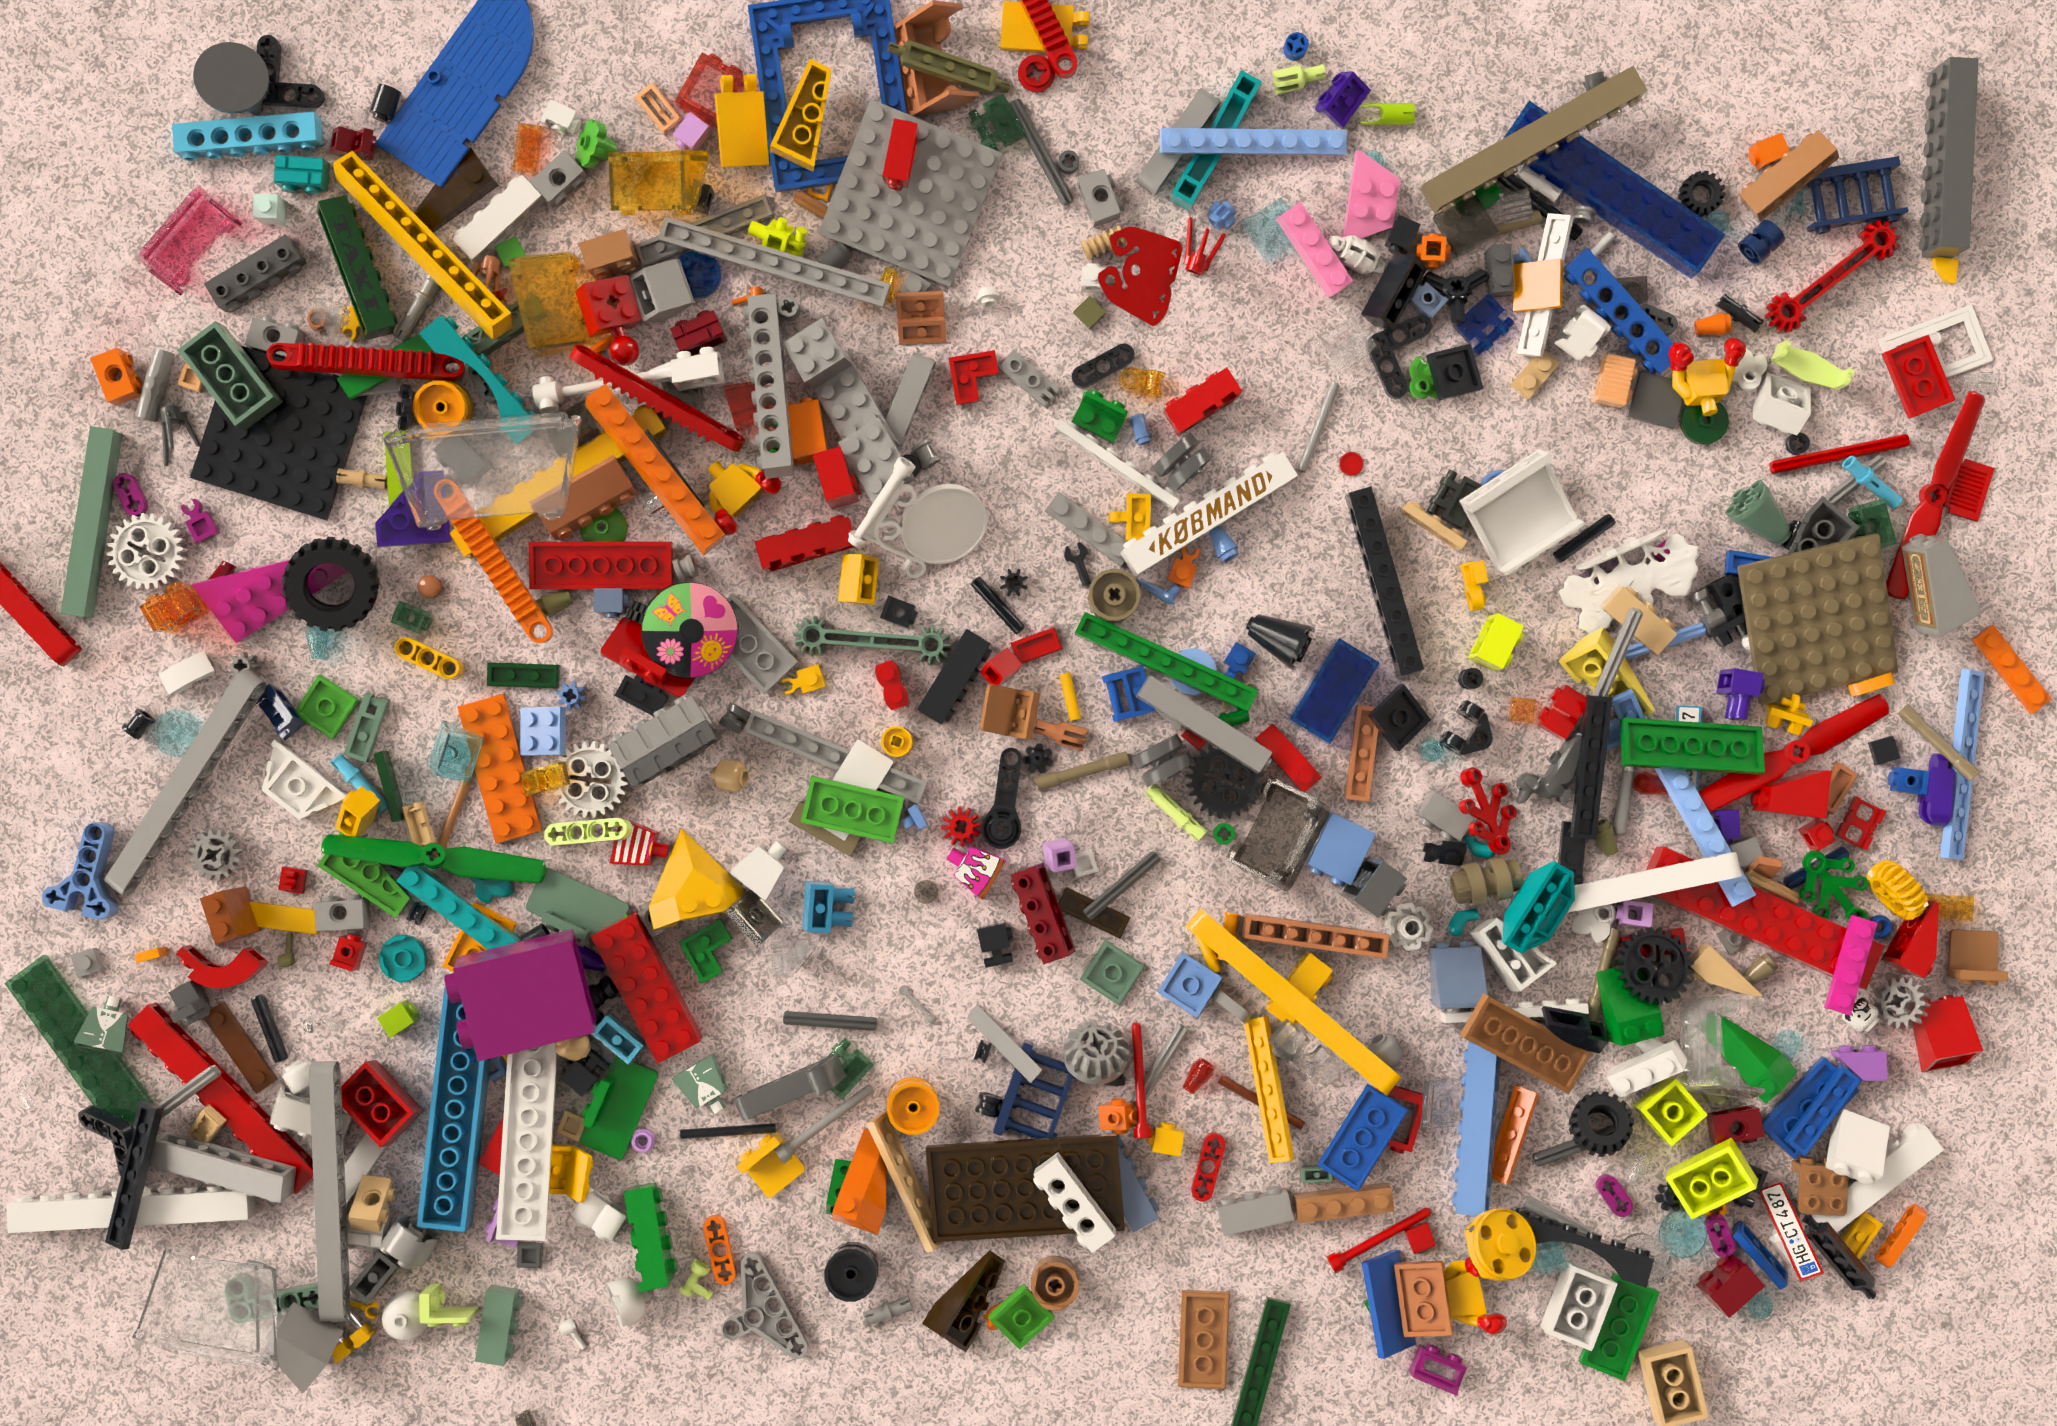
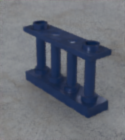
(1860, 172)
(1013, 1100)

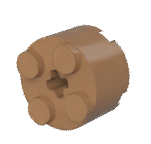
(1066, 1289)

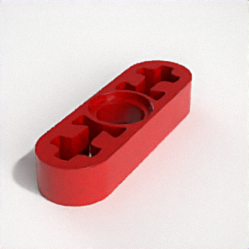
(1197, 1182)

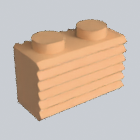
(1615, 380)

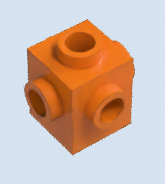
(1437, 243)
(1117, 1115)

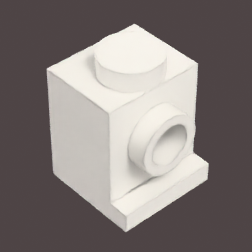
(561, 118)
(1089, 278)

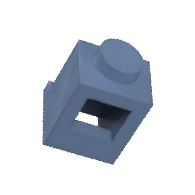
(1427, 308)

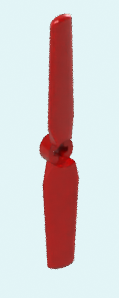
(1928, 513)
(1815, 741)

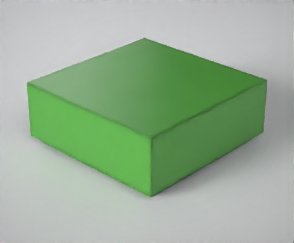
(509, 249)

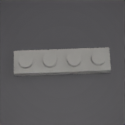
(1087, 528)

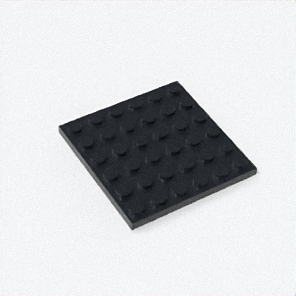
(290, 451)

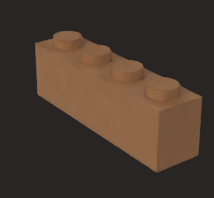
(1789, 175)
(1343, 1202)

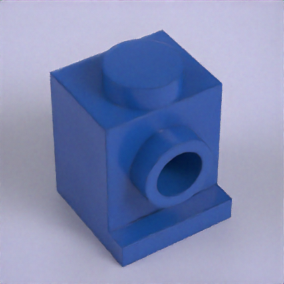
(1918, 780)

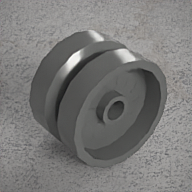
(1180, 460)
(1163, 763)

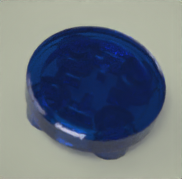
(701, 273)

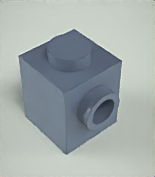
(611, 601)

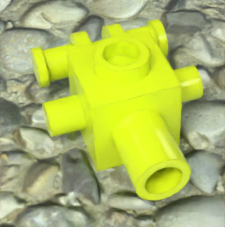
(780, 236)

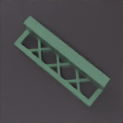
(487, 345)

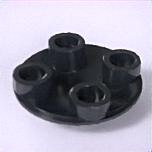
(405, 408)

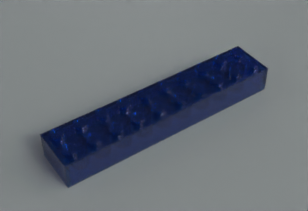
(1626, 200)

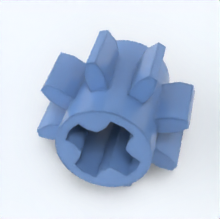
(1222, 215)
(579, 695)

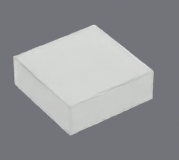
(1085, 863)

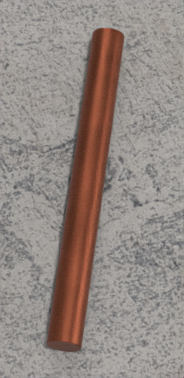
(1252, 1097)

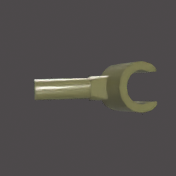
(288, 958)

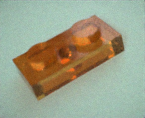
(527, 148)

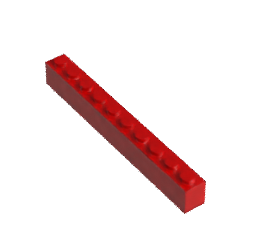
(243, 1114)

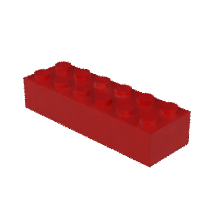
(647, 987)

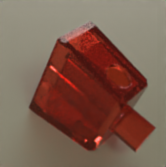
(741, 404)

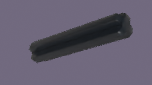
(1584, 538)
(997, 605)
(269, 1028)

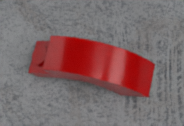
(240, 970)

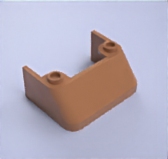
(924, 92)

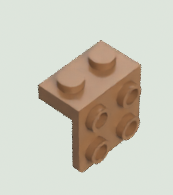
(1009, 711)
(1974, 957)
(1820, 1188)

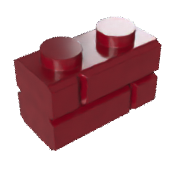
(698, 332)

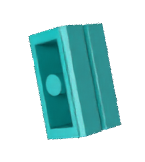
(301, 173)

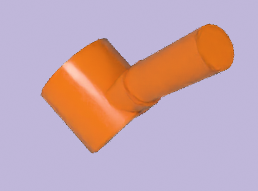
(753, 291)

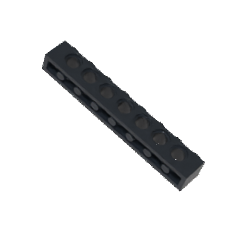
(1384, 581)

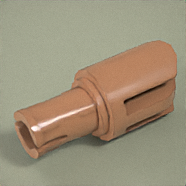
(1063, 733)

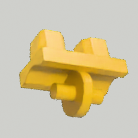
(1798, 719)

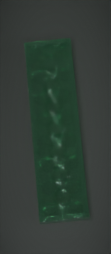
(59, 1018)

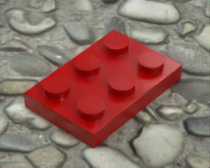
(1918, 376)

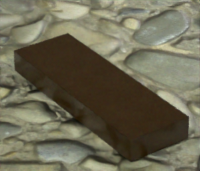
(1107, 920)

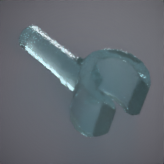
(1798, 206)

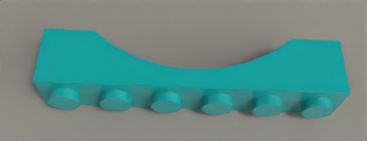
(1229, 117)
(447, 340)
(450, 905)

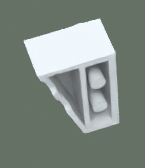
(1514, 968)

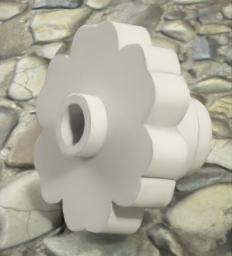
(1396, 923)

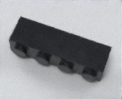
(954, 676)

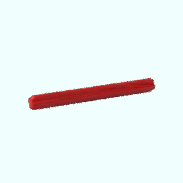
(1838, 454)

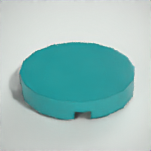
(412, 956)

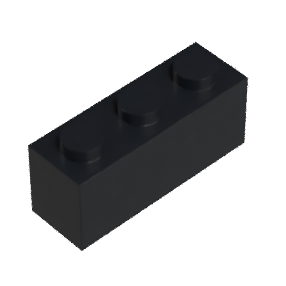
(1394, 291)

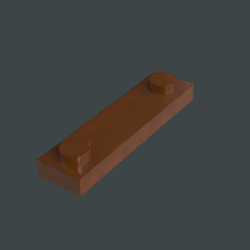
(240, 1047)

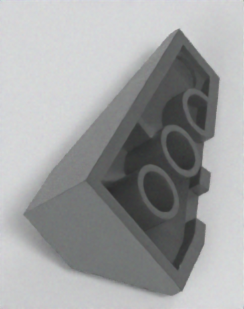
(1822, 526)

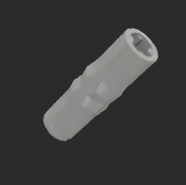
(154, 384)

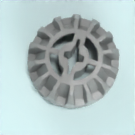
(1094, 1065)

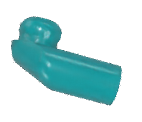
(1476, 848)
(1460, 919)

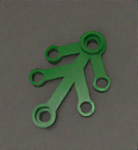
(1831, 884)

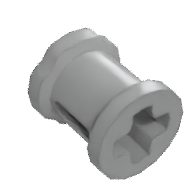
(795, 308)
(926, 453)

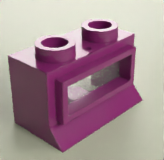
(1437, 1368)

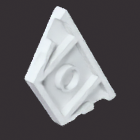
(297, 784)

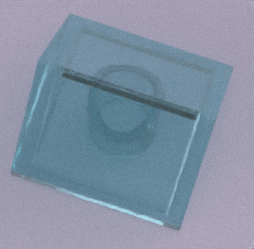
(455, 752)

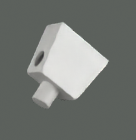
(761, 869)

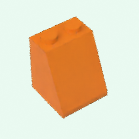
(807, 430)

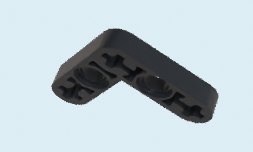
(279, 88)
(1389, 345)
(109, 1127)

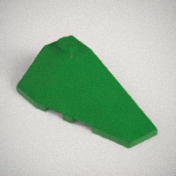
(1755, 1060)

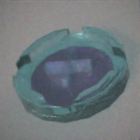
(175, 731)

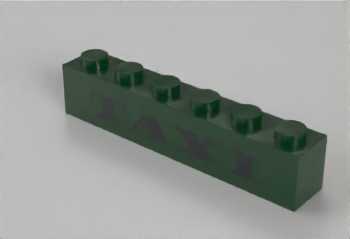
(356, 267)

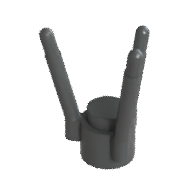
(171, 418)

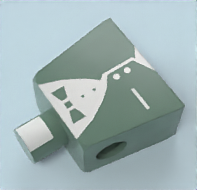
(104, 1028)
(703, 1083)

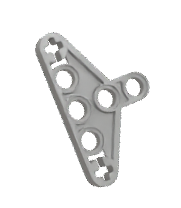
(769, 1323)

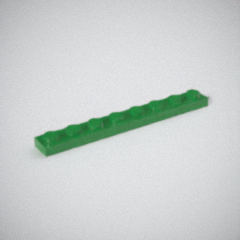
(1166, 662)

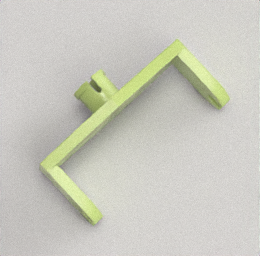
(1810, 367)

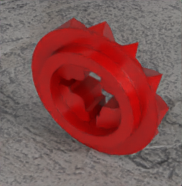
(1026, 69)

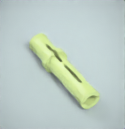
(1179, 815)

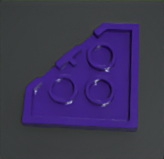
(399, 527)

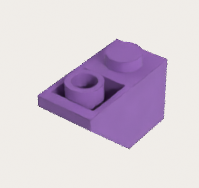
(1866, 1063)

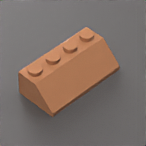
(592, 495)

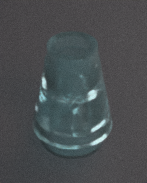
(317, 642)

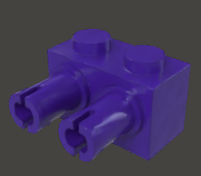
(1739, 688)

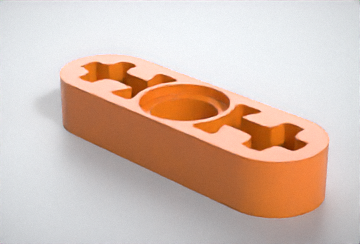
(1904, 1232)
(709, 1233)

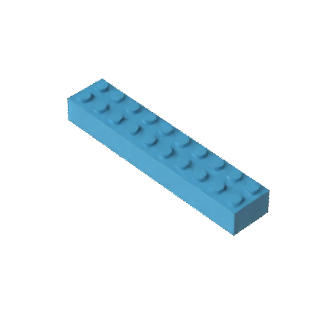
(453, 1129)

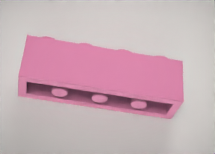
(1314, 249)

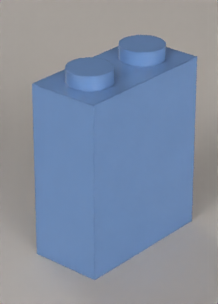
(1339, 849)

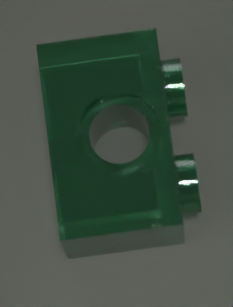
(1878, 515)

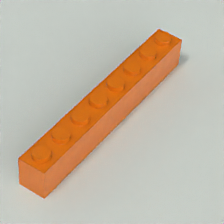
(654, 469)

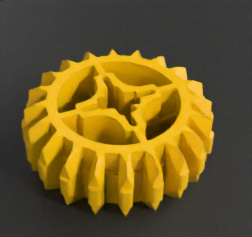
(1897, 889)

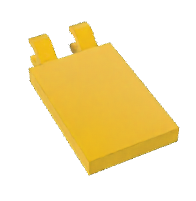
(1020, 36)
(741, 124)

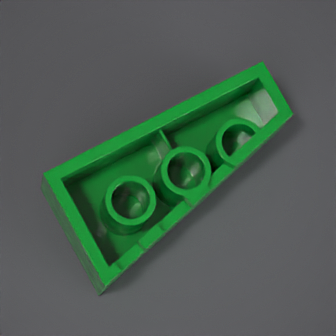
(650, 1236)

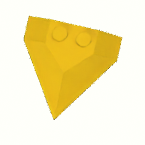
(691, 886)

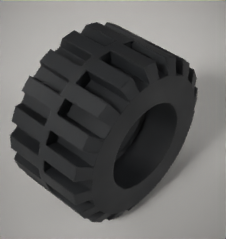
(1614, 1110)

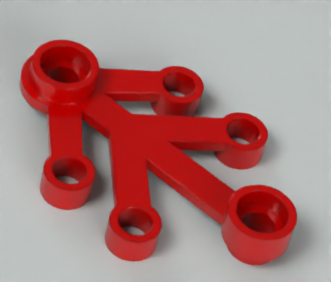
(1497, 836)

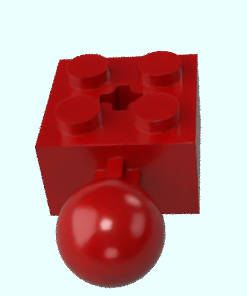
(614, 318)

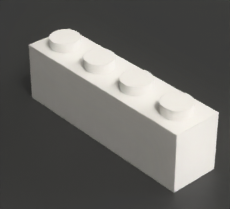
(499, 218)

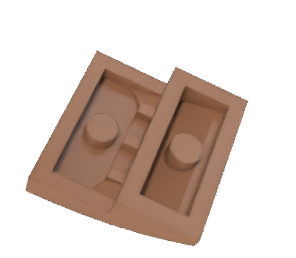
(921, 317)

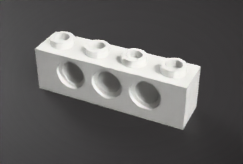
(1057, 1169)

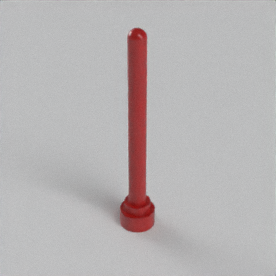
(1142, 1129)
(1339, 1260)

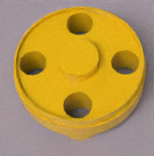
(1501, 1244)

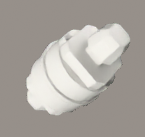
(1357, 254)

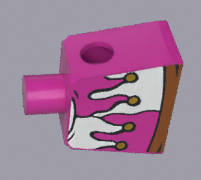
(976, 869)

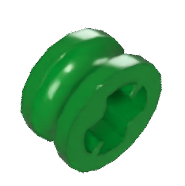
(1228, 828)

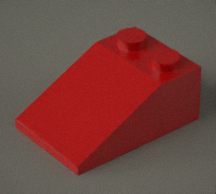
(1915, 944)

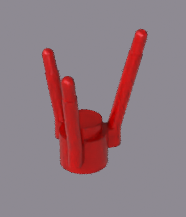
(1196, 262)

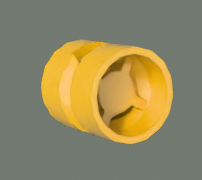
(897, 741)

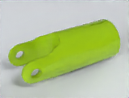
(1393, 113)

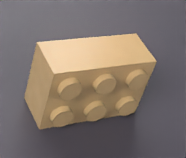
(1672, 1384)

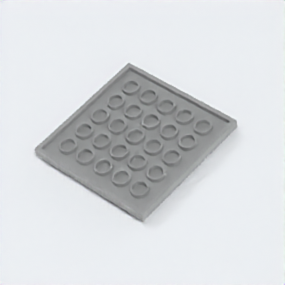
(923, 224)

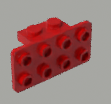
(627, 650)

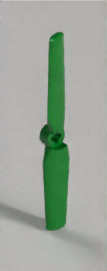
(459, 860)

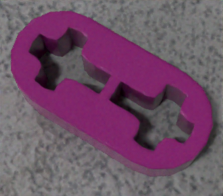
(135, 492)
(1610, 1198)
(1715, 1236)

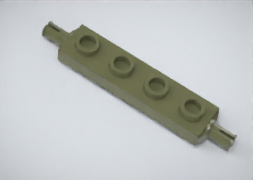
(948, 67)

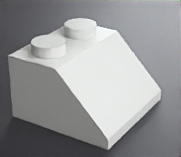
(1782, 404)

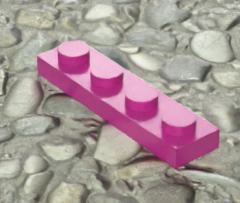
(1850, 965)

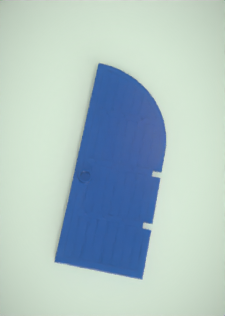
(461, 89)

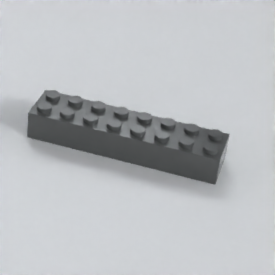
(1949, 158)

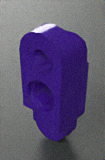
(1937, 805)

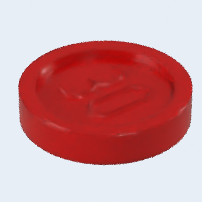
(1351, 463)

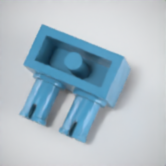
(819, 903)

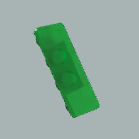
(617, 1107)

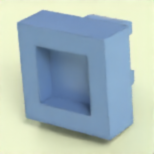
(916, 817)

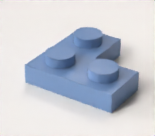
(1625, 706)

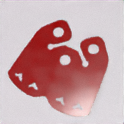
(1154, 278)

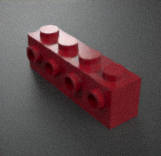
(1042, 913)

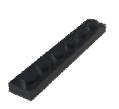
(1591, 767)
(134, 1175)

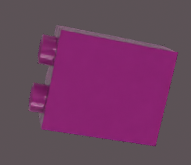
(522, 995)

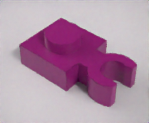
(201, 524)

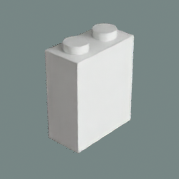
(1857, 1147)

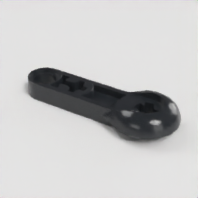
(1004, 808)

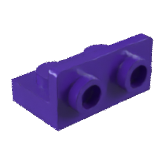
(1343, 98)

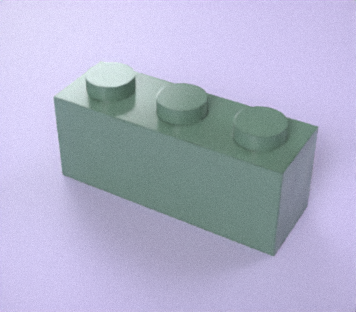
(498, 1325)

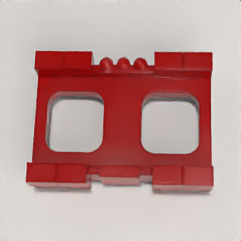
(1866, 826)

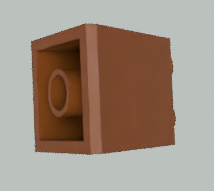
(229, 915)

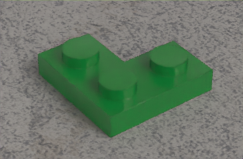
(699, 949)

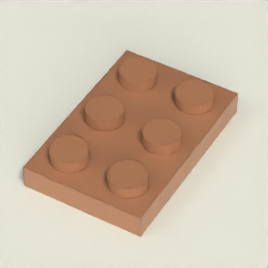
(1423, 1299)

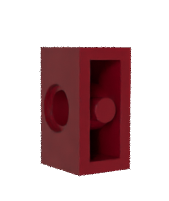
(1749, 1122)

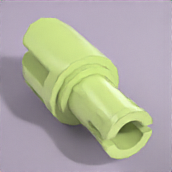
(1296, 77)

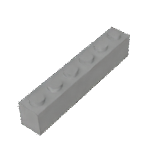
(223, 1167)

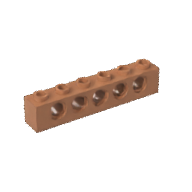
(1315, 935)

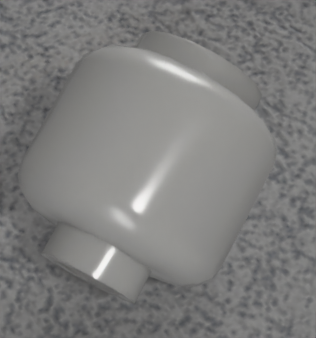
(1386, 1049)

